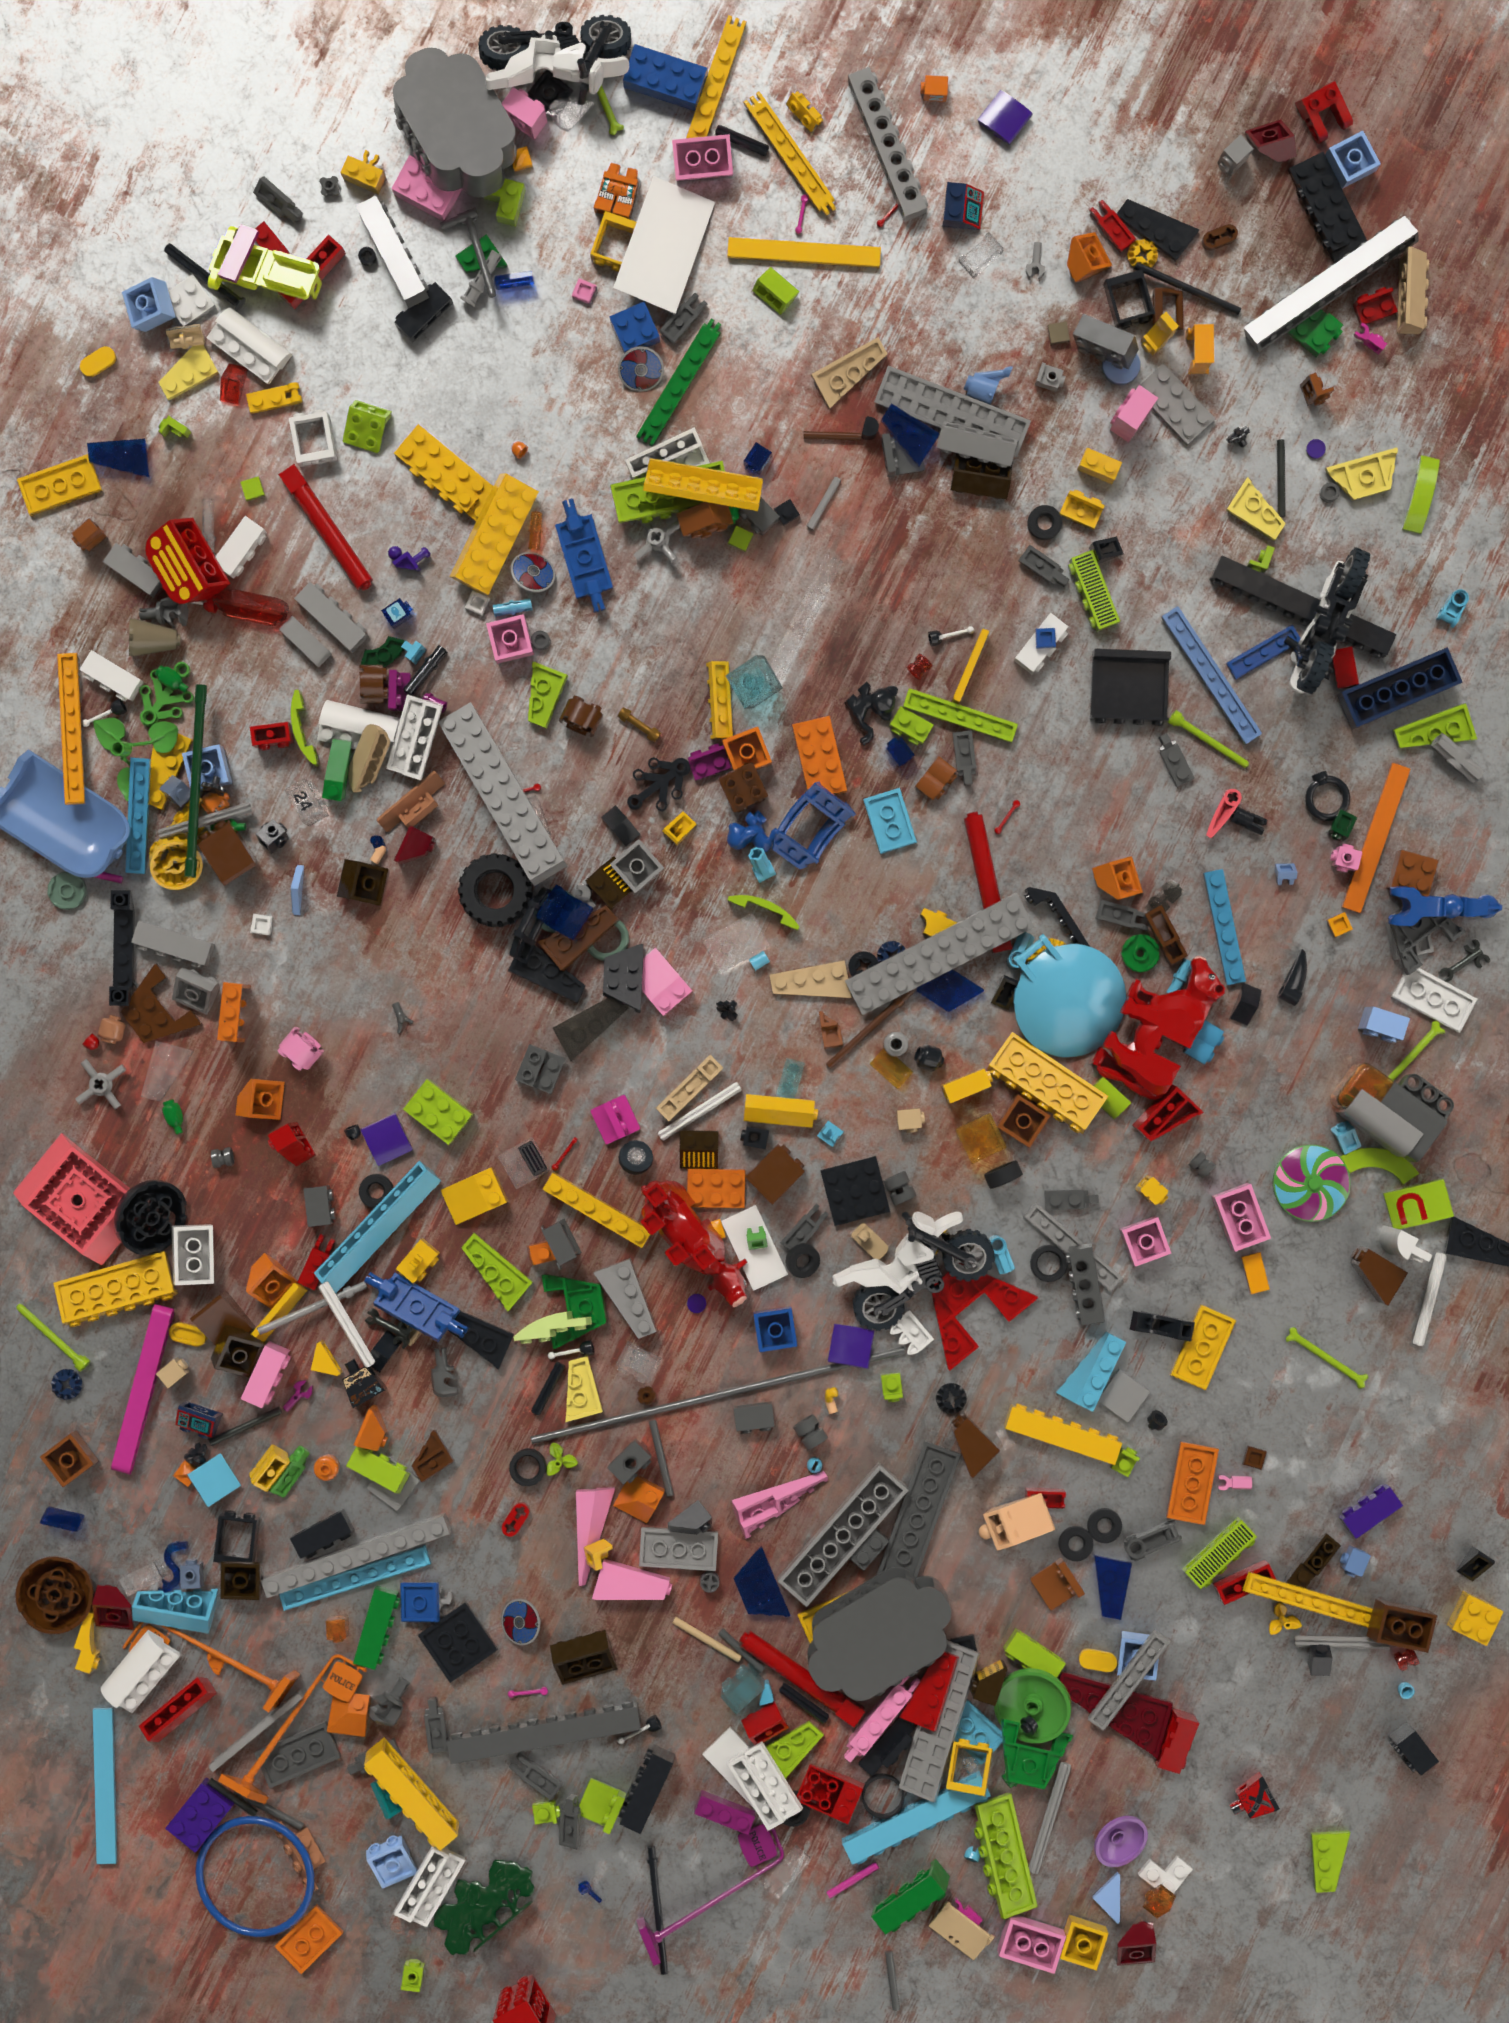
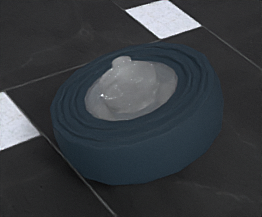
(635, 1157)

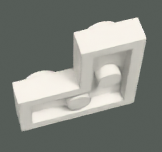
(1170, 1877)

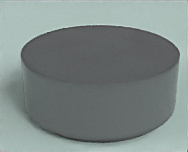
(1329, 492)
(540, 640)

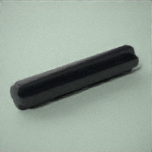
(742, 140)
(548, 1388)
(804, 1703)

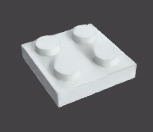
(190, 301)

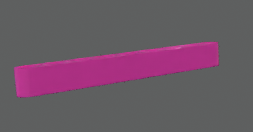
(142, 1389)

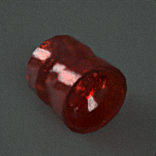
(919, 666)
(1407, 1658)

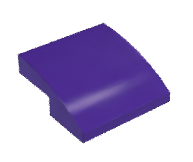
(1005, 117)
(386, 1139)
(851, 1346)

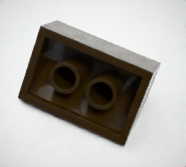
(980, 478)
(583, 1657)

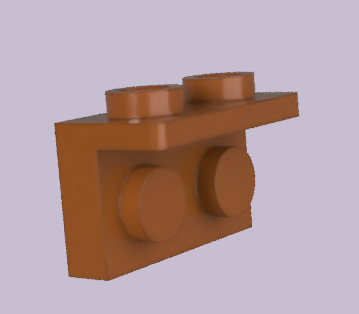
(1313, 391)

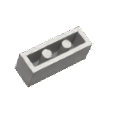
(133, 569)

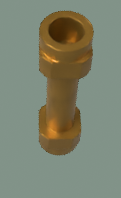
(625, 715)

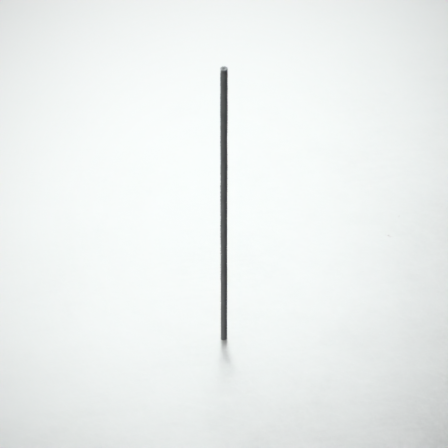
(707, 1397)

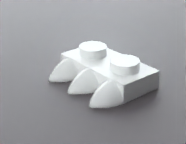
(913, 1332)

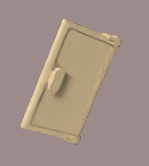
(960, 1928)

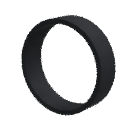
(879, 1815)

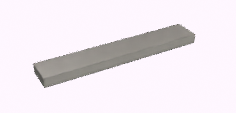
(1064, 1239)
(1129, 1679)
(256, 1730)

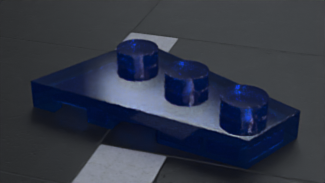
(910, 433)
(121, 455)
(1112, 1584)

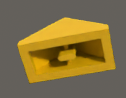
(679, 828)
(325, 1361)

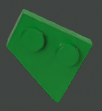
(468, 259)

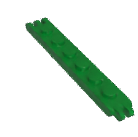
(679, 382)

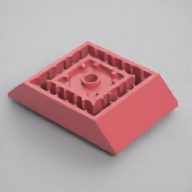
(50, 1194)

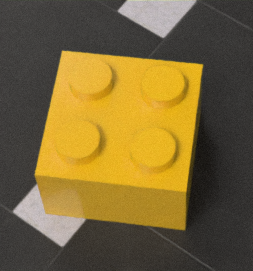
(1475, 1618)
(1083, 1942)

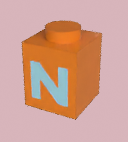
(934, 88)

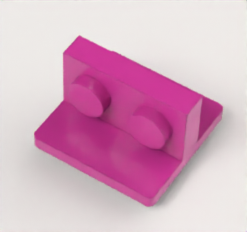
(615, 1119)

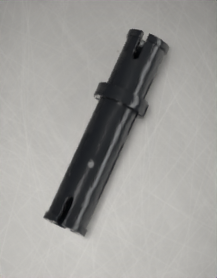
(430, 664)

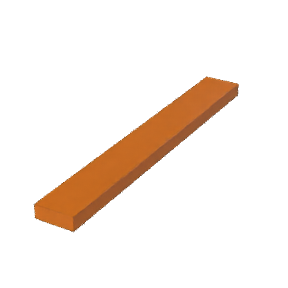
(1376, 837)

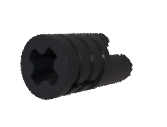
(1246, 819)

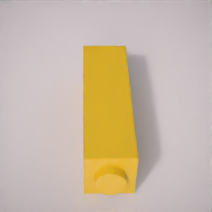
(780, 1110)

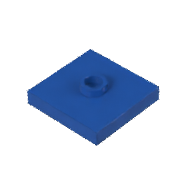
(420, 1602)

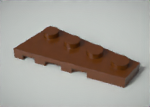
(566, 951)

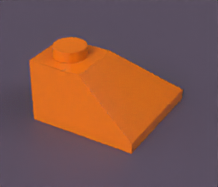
(1087, 257)
(1118, 878)
(261, 1099)
(268, 1281)
(373, 1431)
(639, 1498)
(349, 1717)

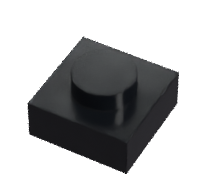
(787, 512)

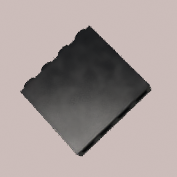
(1129, 686)

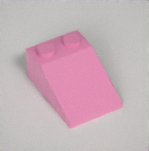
(662, 983)

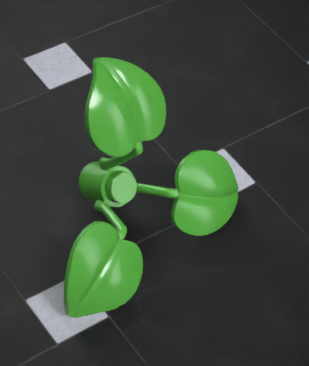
(112, 730)

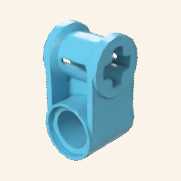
(1451, 610)

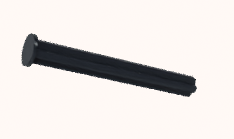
(203, 275)

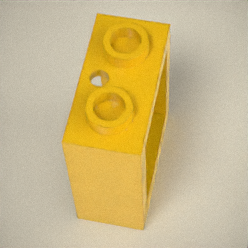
(615, 221)
(981, 1747)

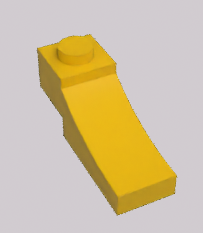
(1159, 334)
(88, 1657)

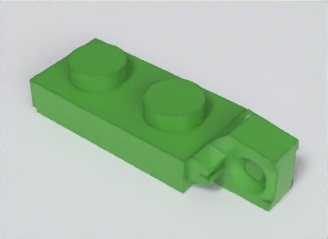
(291, 1472)

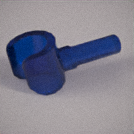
(585, 1887)

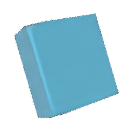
(766, 1695)

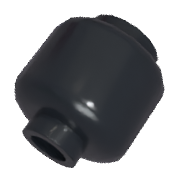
(928, 1057)

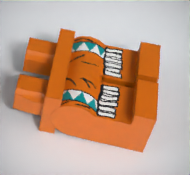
(617, 186)

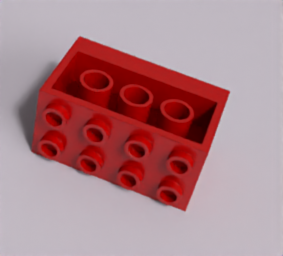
(523, 2004)

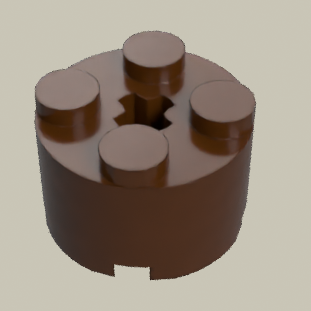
(372, 684)
(581, 716)

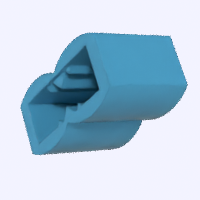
(1205, 1042)

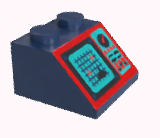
(962, 206)
(198, 1419)

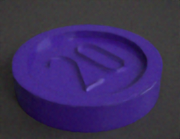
(1315, 448)
(696, 1303)

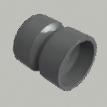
(897, 1181)
(810, 1432)

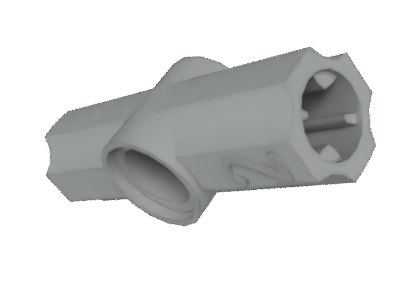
(1457, 758)

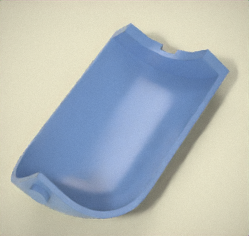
(74, 837)

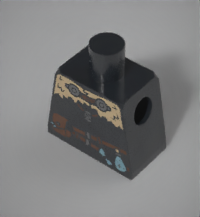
(361, 1383)

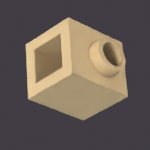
(910, 1119)
(173, 1372)

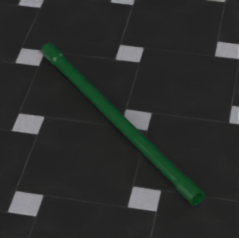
(200, 701)

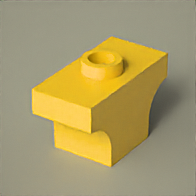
(935, 921)

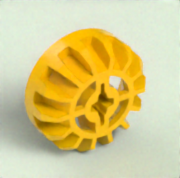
(170, 874)

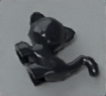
(880, 702)

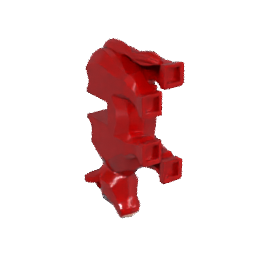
(1173, 1016)
(690, 1239)

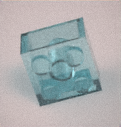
(754, 682)
(742, 1687)

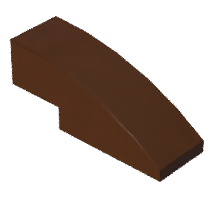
(1165, 935)

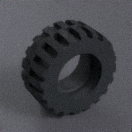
(469, 890)

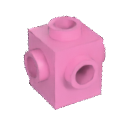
(1352, 858)

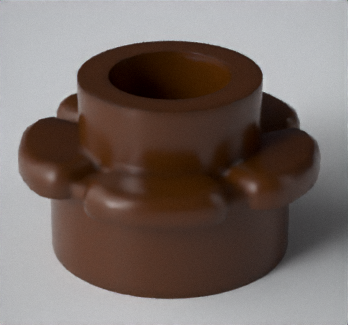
(651, 1395)

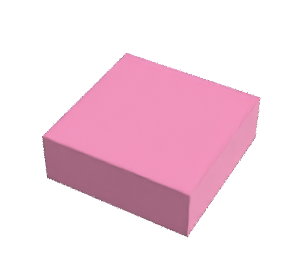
(584, 291)

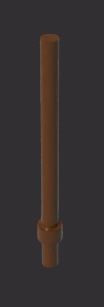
(897, 1002)

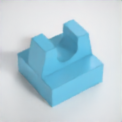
(414, 651)
(830, 1133)

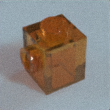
(337, 1628)
(1158, 1901)

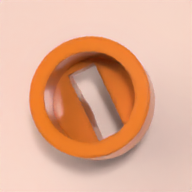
(519, 449)

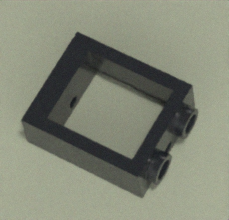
(1126, 280)
(219, 1554)

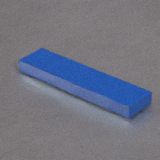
(1262, 652)

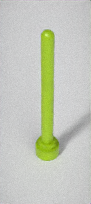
(1178, 720)
(78, 1360)

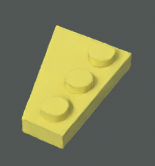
(188, 372)
(1255, 511)
(582, 1390)

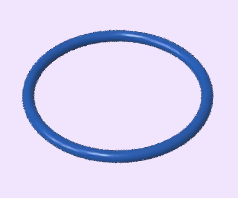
(295, 1841)

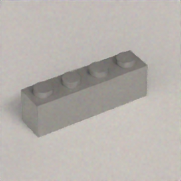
(977, 444)
(331, 617)
(172, 943)

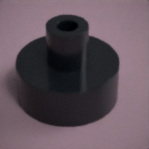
(1156, 1420)

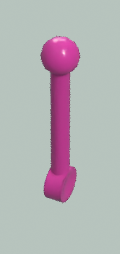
(804, 199)
(543, 1691)

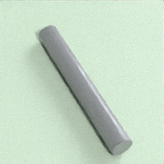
(823, 503)

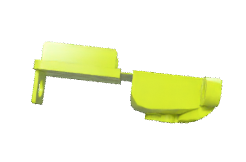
(269, 270)

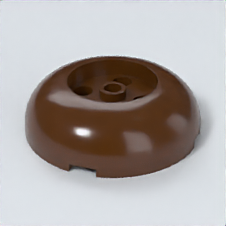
(33, 1588)

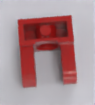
(1319, 100)

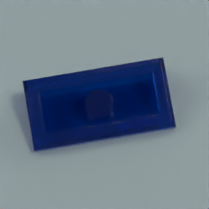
(514, 280)
(62, 1519)

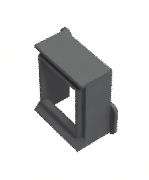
(561, 1242)

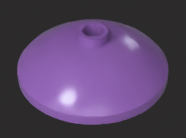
(1120, 1841)

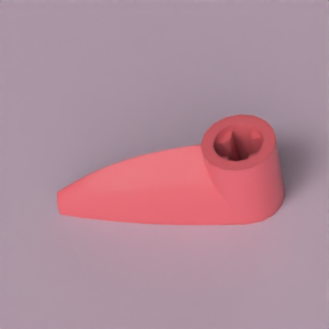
(1223, 812)

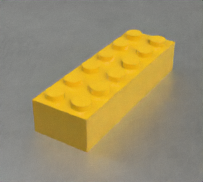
(494, 534)
(411, 1794)

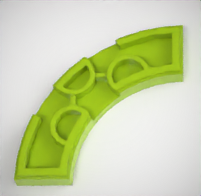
(1382, 1159)

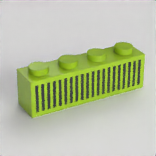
(1094, 591)
(1220, 1553)

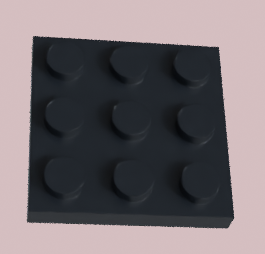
(855, 1190)
(458, 1642)

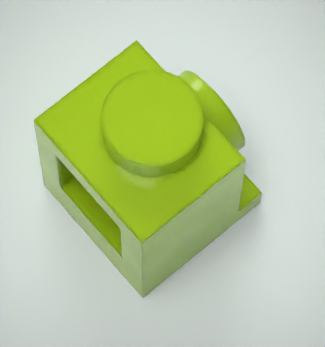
(414, 1967)

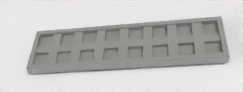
(939, 404)
(931, 1748)

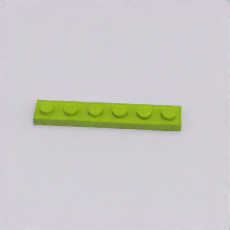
(960, 715)

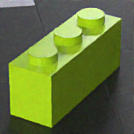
(379, 1469)
(1032, 1653)

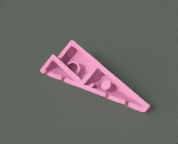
(761, 1506)
(591, 1510)

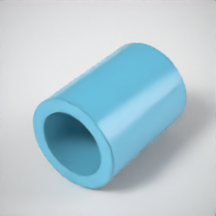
(759, 960)

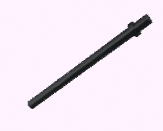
(652, 1861)

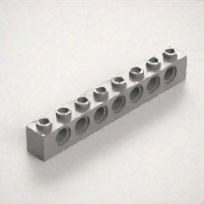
(908, 208)

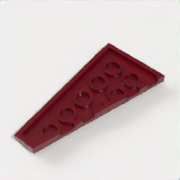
(1140, 1718)

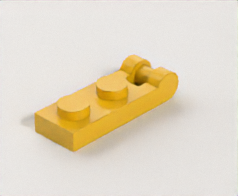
(273, 398)

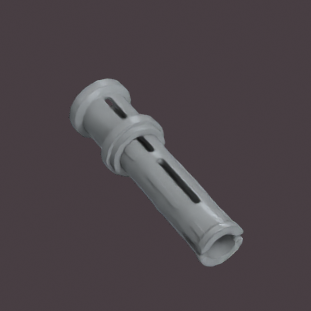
(477, 286)

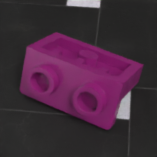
(396, 694)
(709, 762)

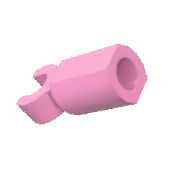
(1236, 1482)

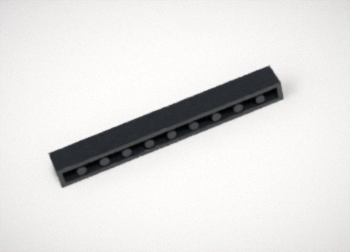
(1295, 604)

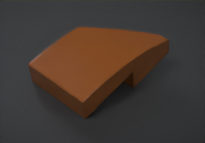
(830, 1032)

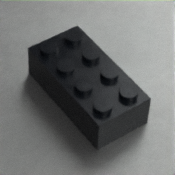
(647, 1788)

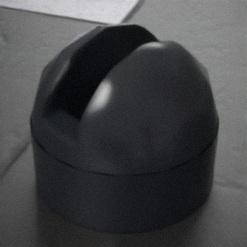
(353, 1132)

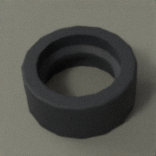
(1003, 1174)
(1034, 1266)
(513, 1465)

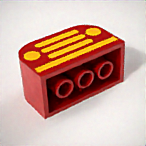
(185, 562)

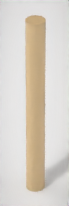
(706, 1639)

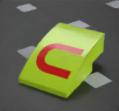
(1418, 1204)

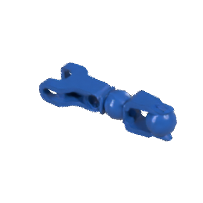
(1450, 906)

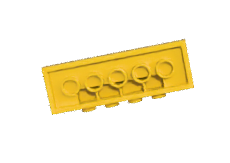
(444, 472)

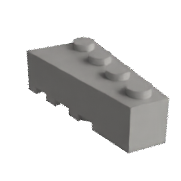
(627, 1294)

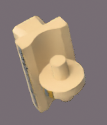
(185, 336)

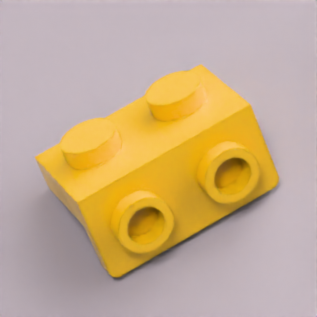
(1082, 509)

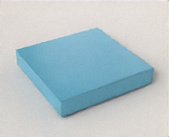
(213, 1480)

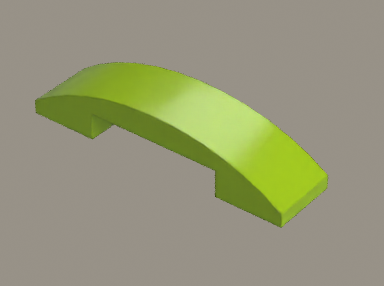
(1422, 494)
(297, 706)
(742, 900)

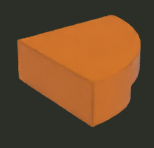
(215, 1663)

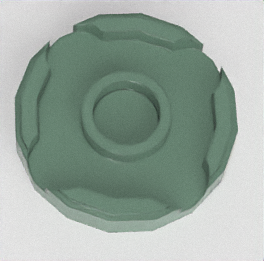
(67, 891)

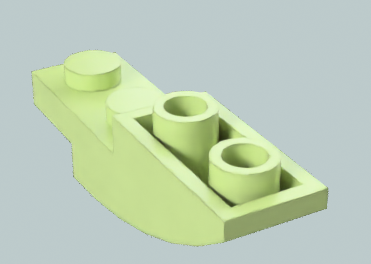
(549, 1325)

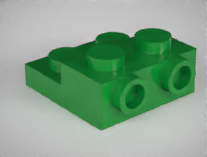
(1317, 332)

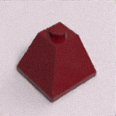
(1274, 140)
(414, 846)
(112, 1608)
(1137, 1945)

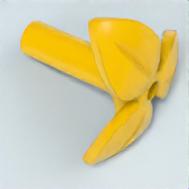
(1288, 1622)

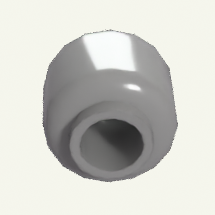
(902, 1041)

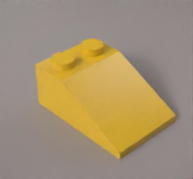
(474, 1195)

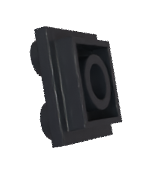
(548, 81)

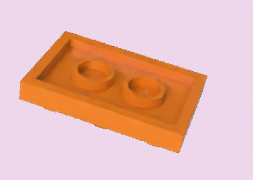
(717, 1187)
(308, 1938)

